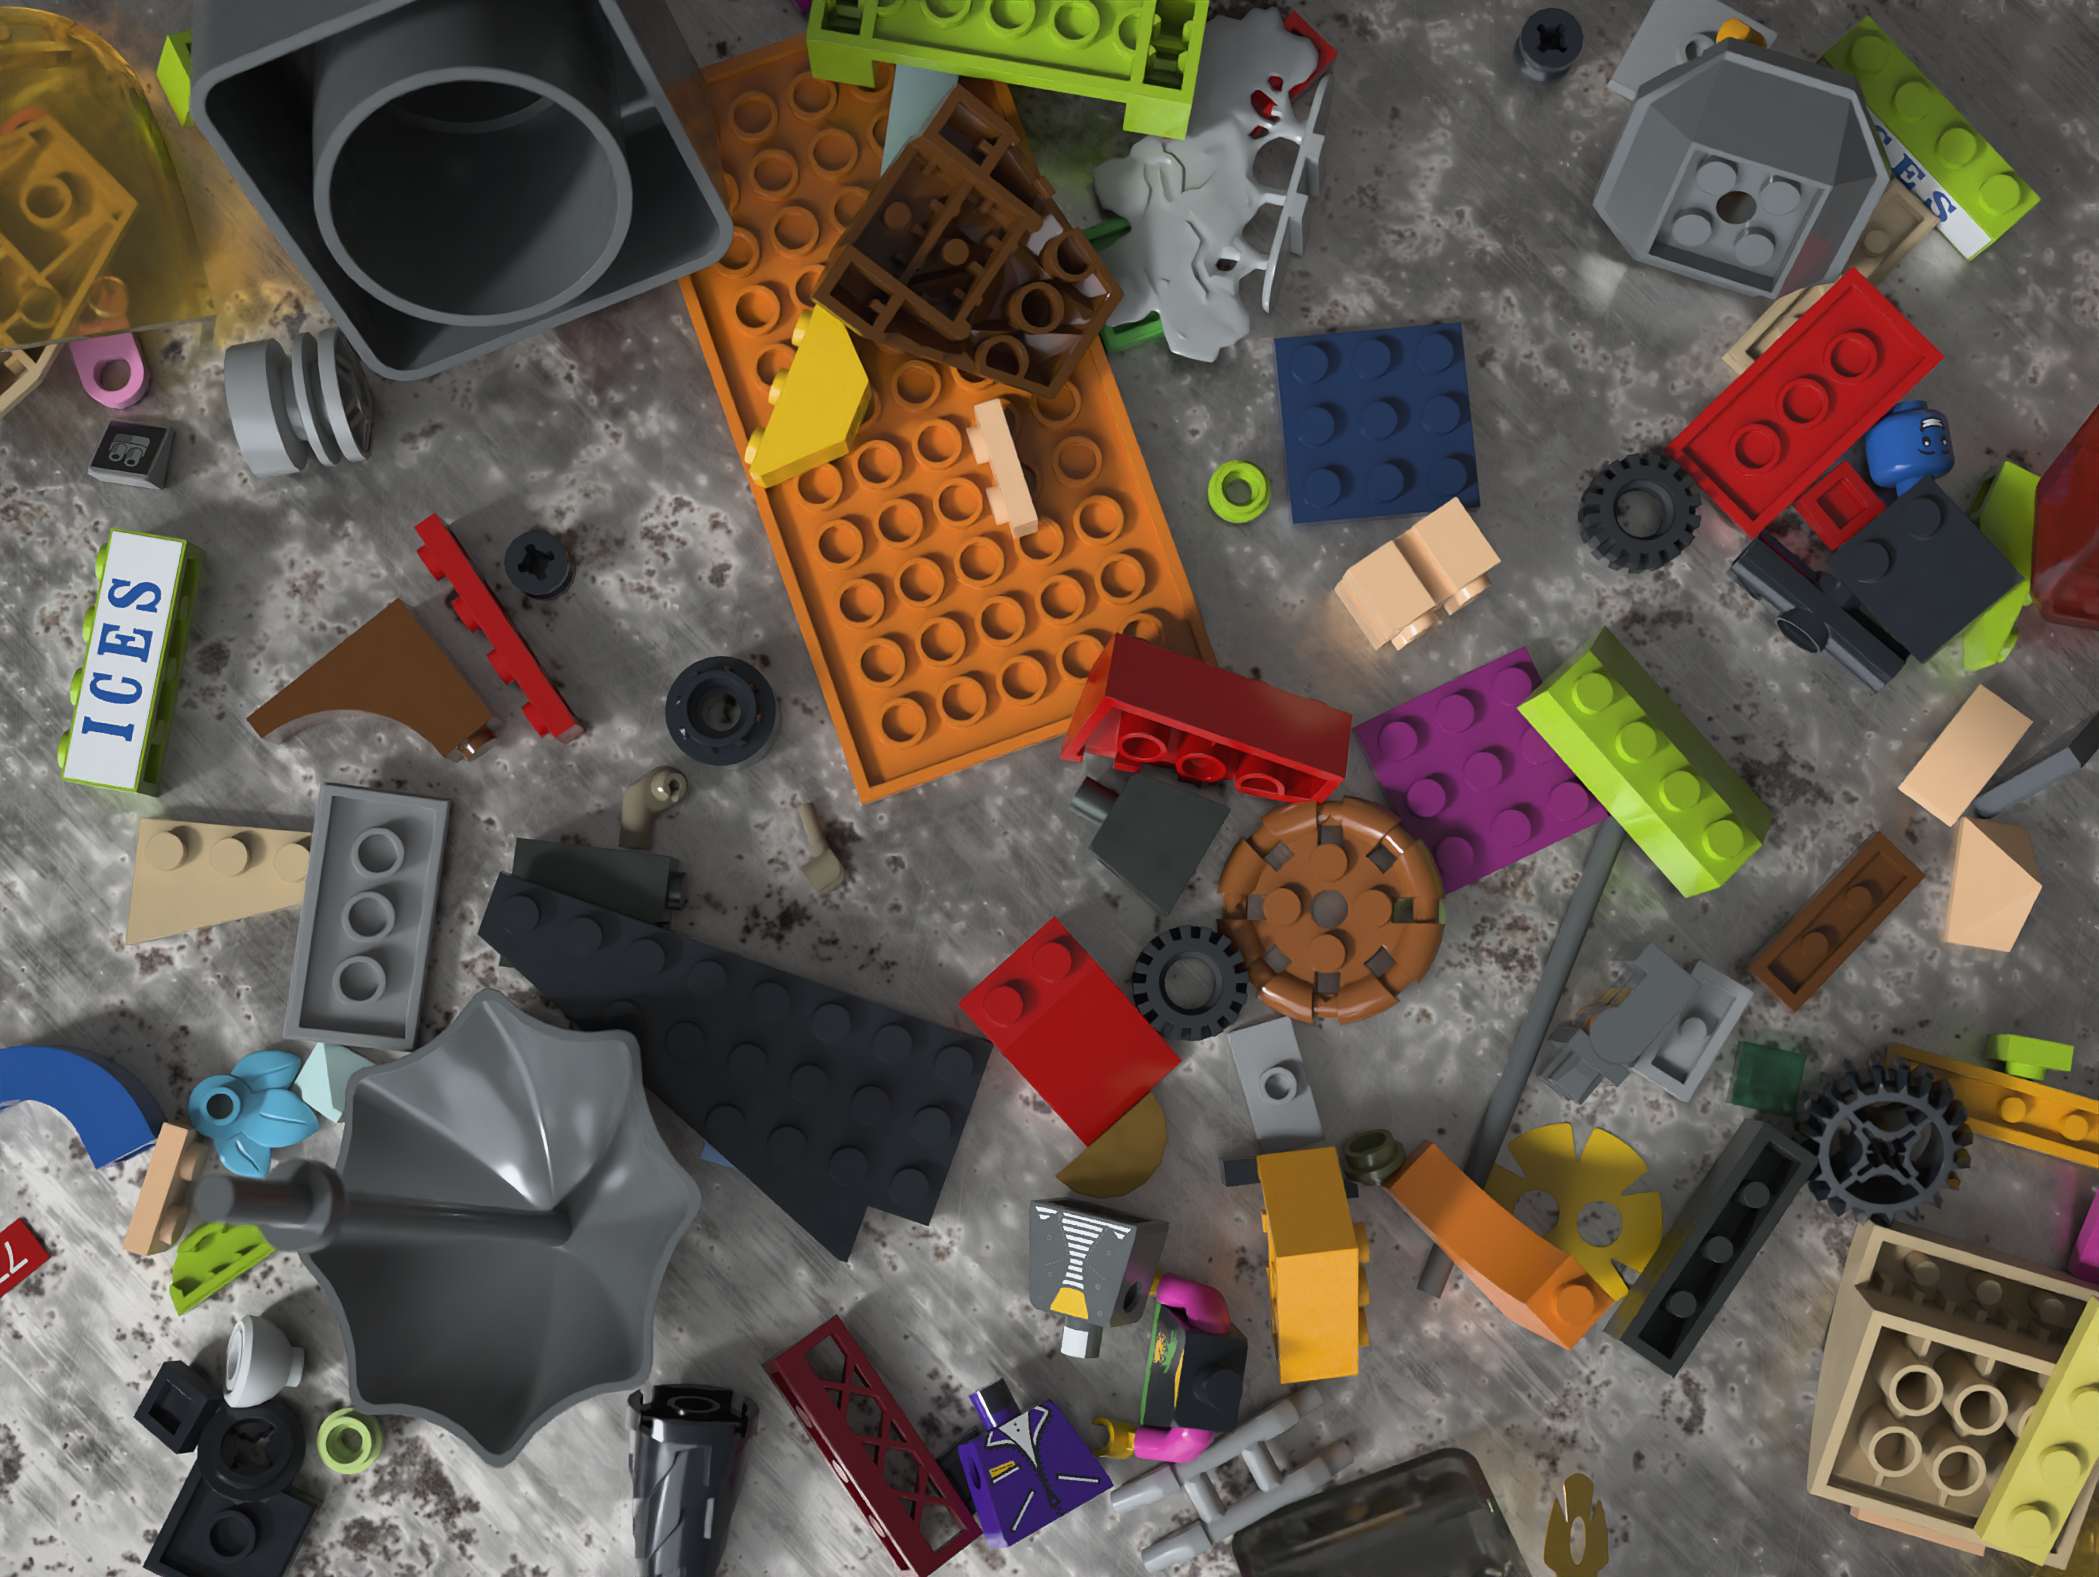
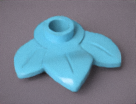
(262, 1111)

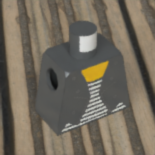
(1091, 1267)

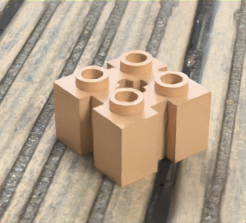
(1424, 569)

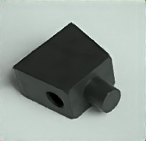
(1149, 834)

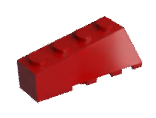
(1207, 724)

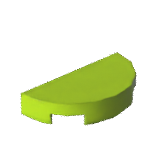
(213, 1259)

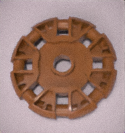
(1370, 913)

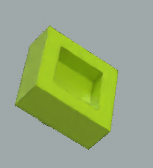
(2028, 1056)

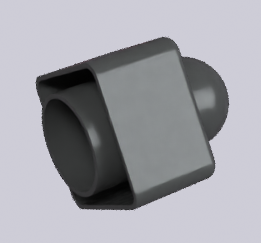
(464, 160)

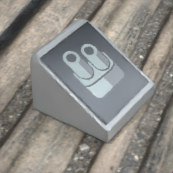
(132, 454)

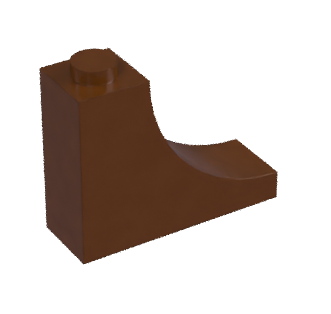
(392, 673)

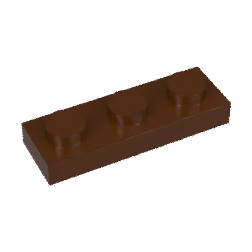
(1833, 922)

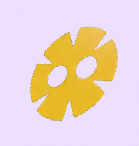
(1599, 1175)
(1557, 1552)

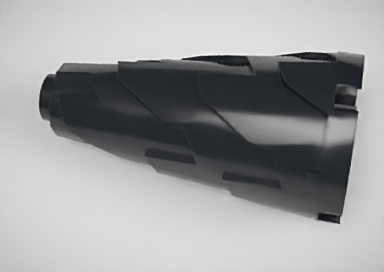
(686, 1475)

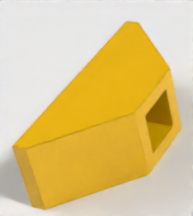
(815, 403)

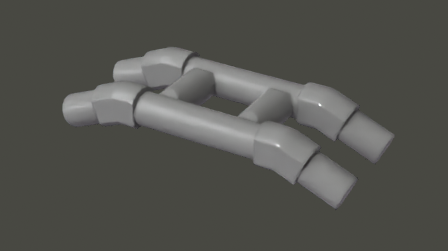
(1273, 1487)

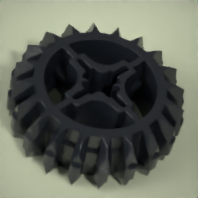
(1917, 1102)

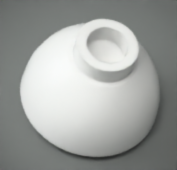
(259, 1363)

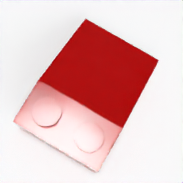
(1070, 1031)

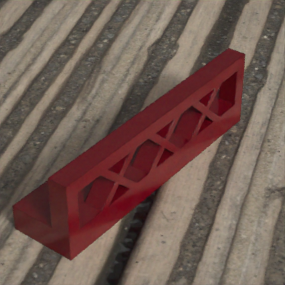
(851, 1463)

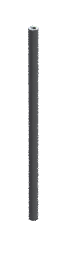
(1533, 1030)

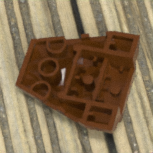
(970, 258)

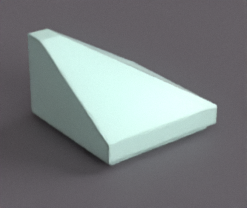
(326, 1077)

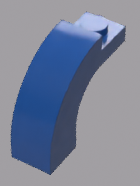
(97, 1095)

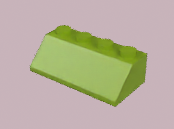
(1648, 765)

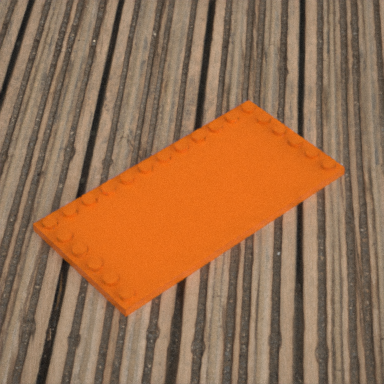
(913, 603)

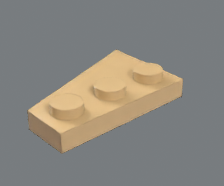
(211, 875)

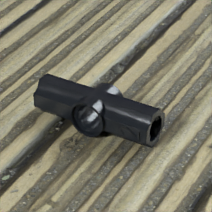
(1818, 613)

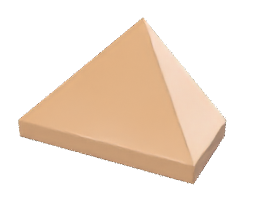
(1991, 884)

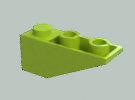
(2004, 514)

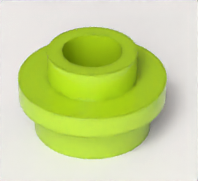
(1239, 472)

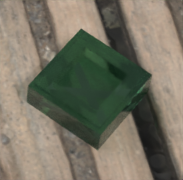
(1766, 1079)

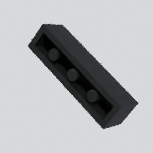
(1711, 1245)

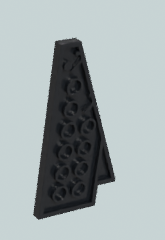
(782, 1074)

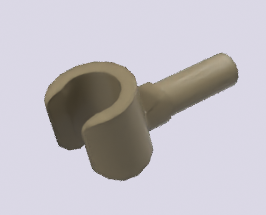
(825, 870)

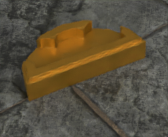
(1122, 1155)

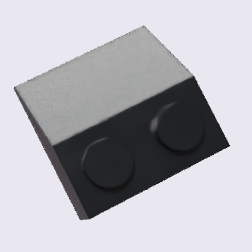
(1925, 570)

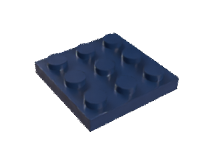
(1375, 424)

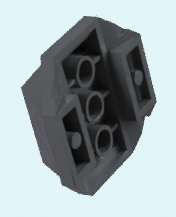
(1750, 125)

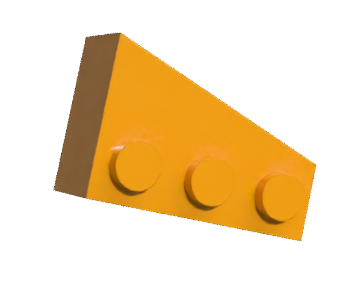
(1313, 1266)

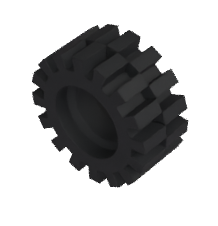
(1666, 487)
(1150, 990)

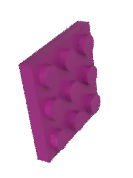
(1476, 772)

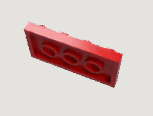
(1803, 403)

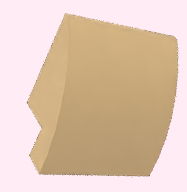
(1936, 1376)

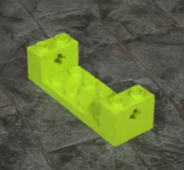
(1088, 48)

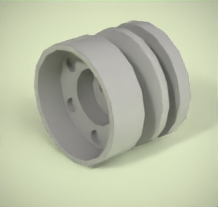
(286, 404)

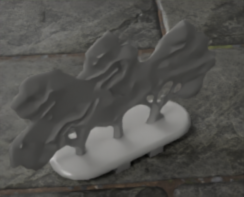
(1200, 192)

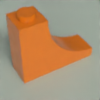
(1498, 1253)

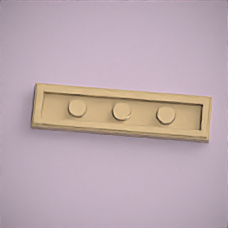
(1888, 237)

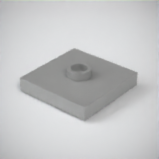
(1674, 35)

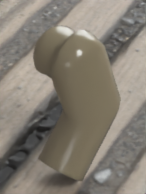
(646, 800)

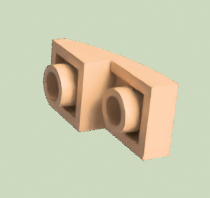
(1965, 755)

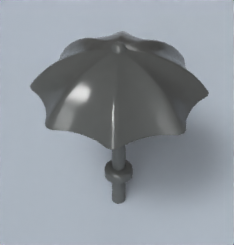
(485, 1225)

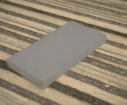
(367, 917)

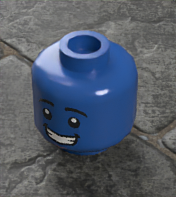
(1908, 446)

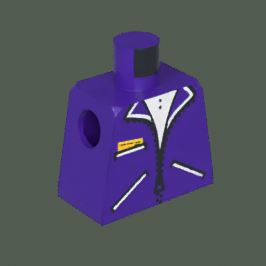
(1025, 1466)

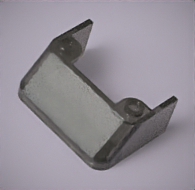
(1399, 1522)

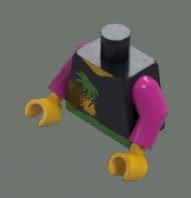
(1190, 1376)

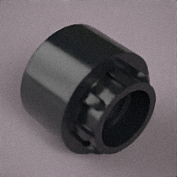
(695, 694)

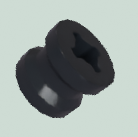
(1540, 60)
(547, 577)

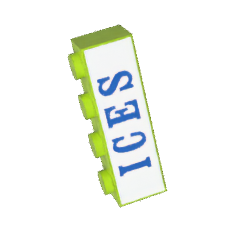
(1932, 143)
(131, 662)

